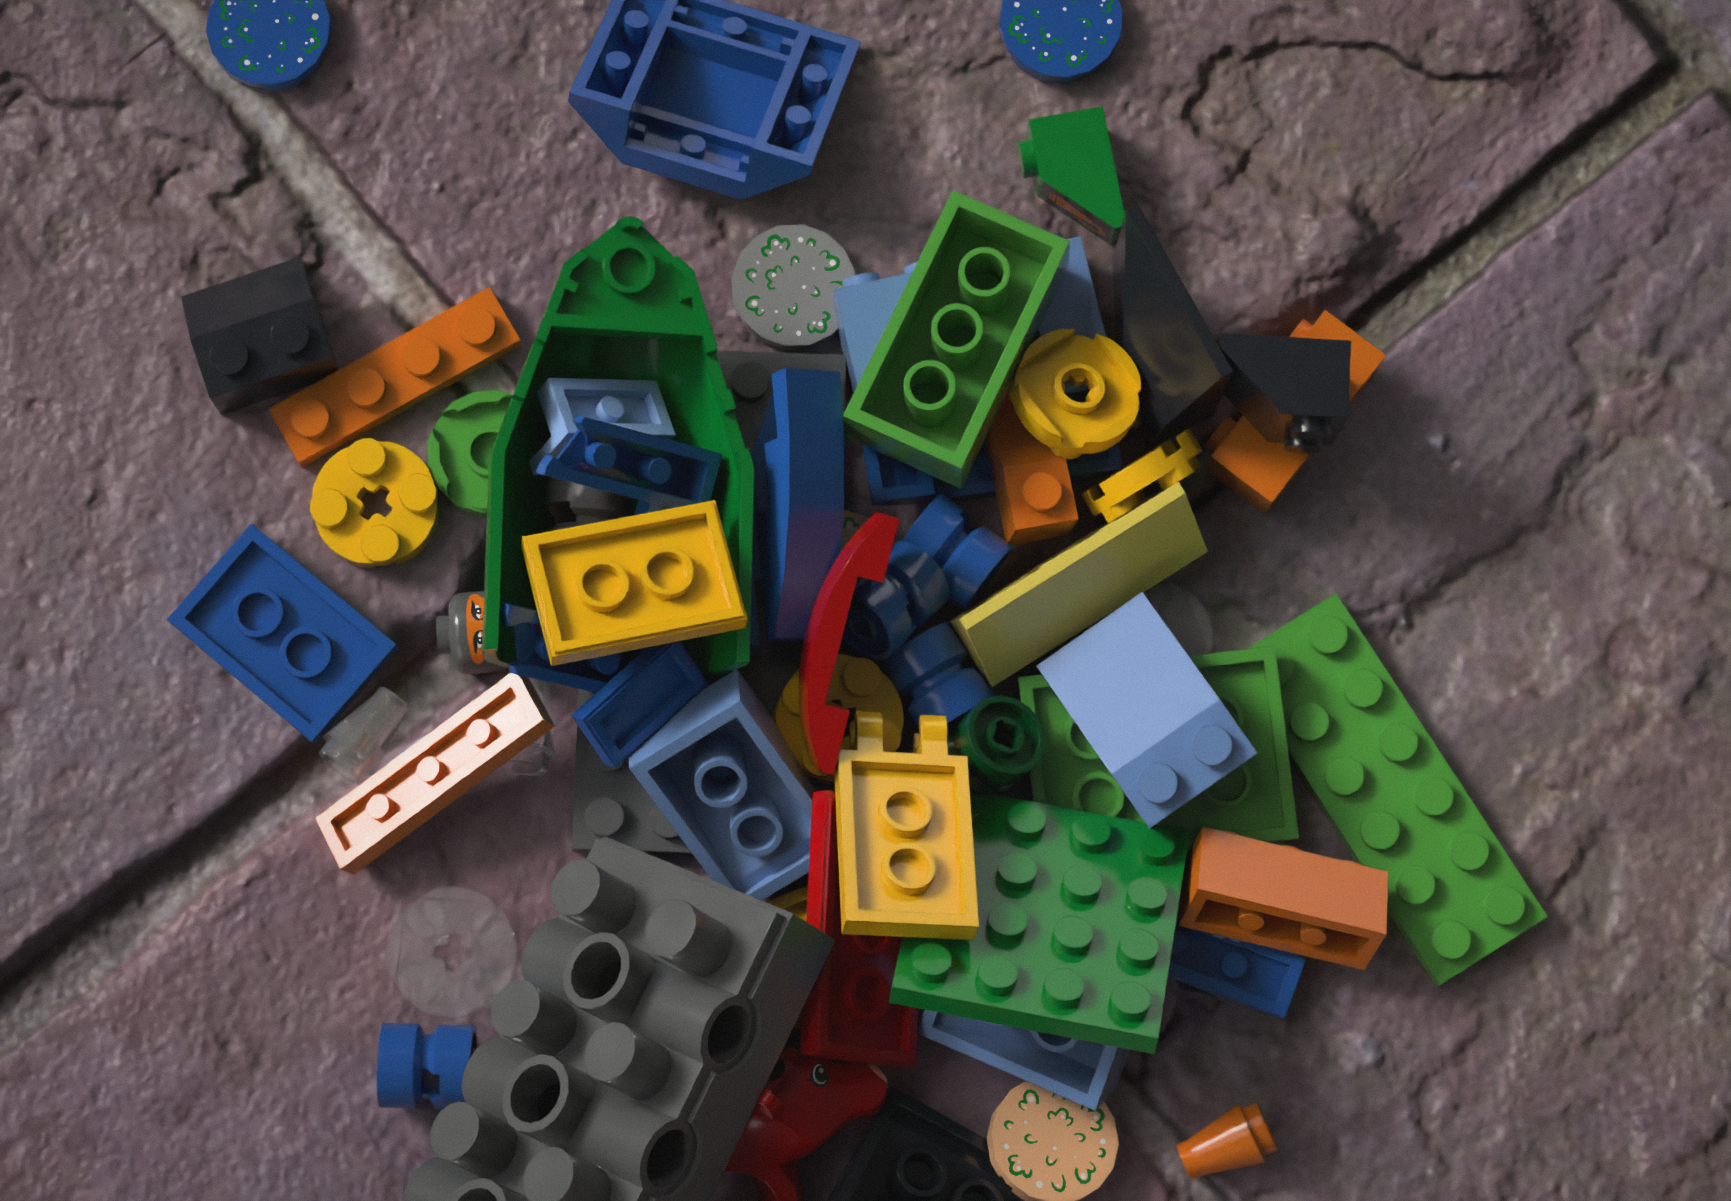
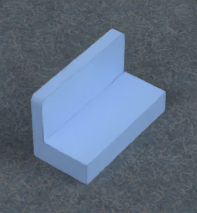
(618, 402)

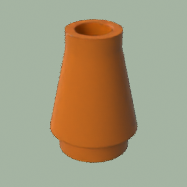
(1229, 1142)

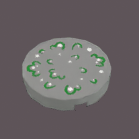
(788, 286)

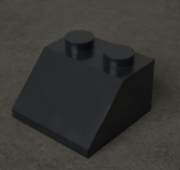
(258, 336)
(1290, 387)

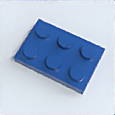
(283, 633)

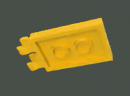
(905, 835)

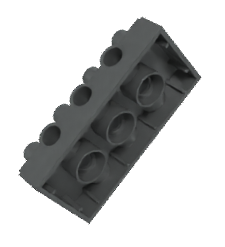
(627, 1040)

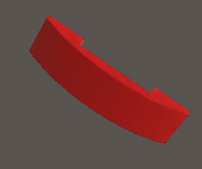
(865, 557)

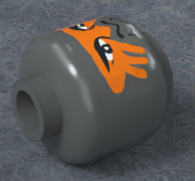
(462, 634)

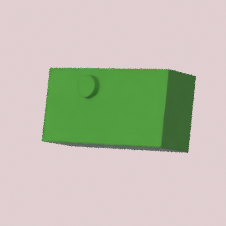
(956, 339)

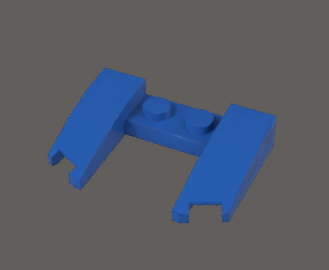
(628, 464)

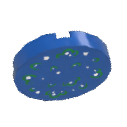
(1060, 37)
(269, 40)

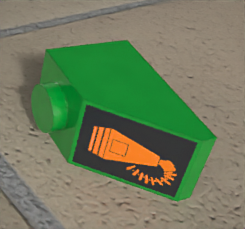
(1075, 169)

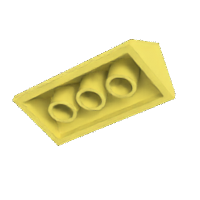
(1080, 584)

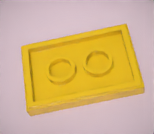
(633, 582)

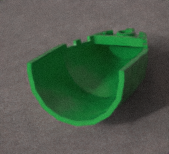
(619, 315)

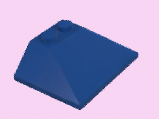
(712, 92)

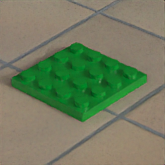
(1068, 926)

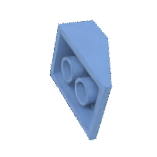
(1146, 709)
(731, 788)
(1059, 1064)

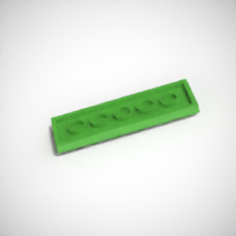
(1395, 795)

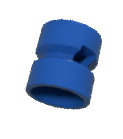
(964, 554)
(889, 612)
(934, 676)
(422, 1064)

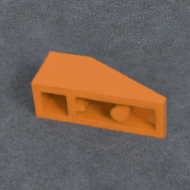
(1028, 481)

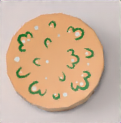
(1051, 1145)

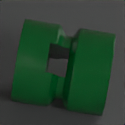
(1000, 741)

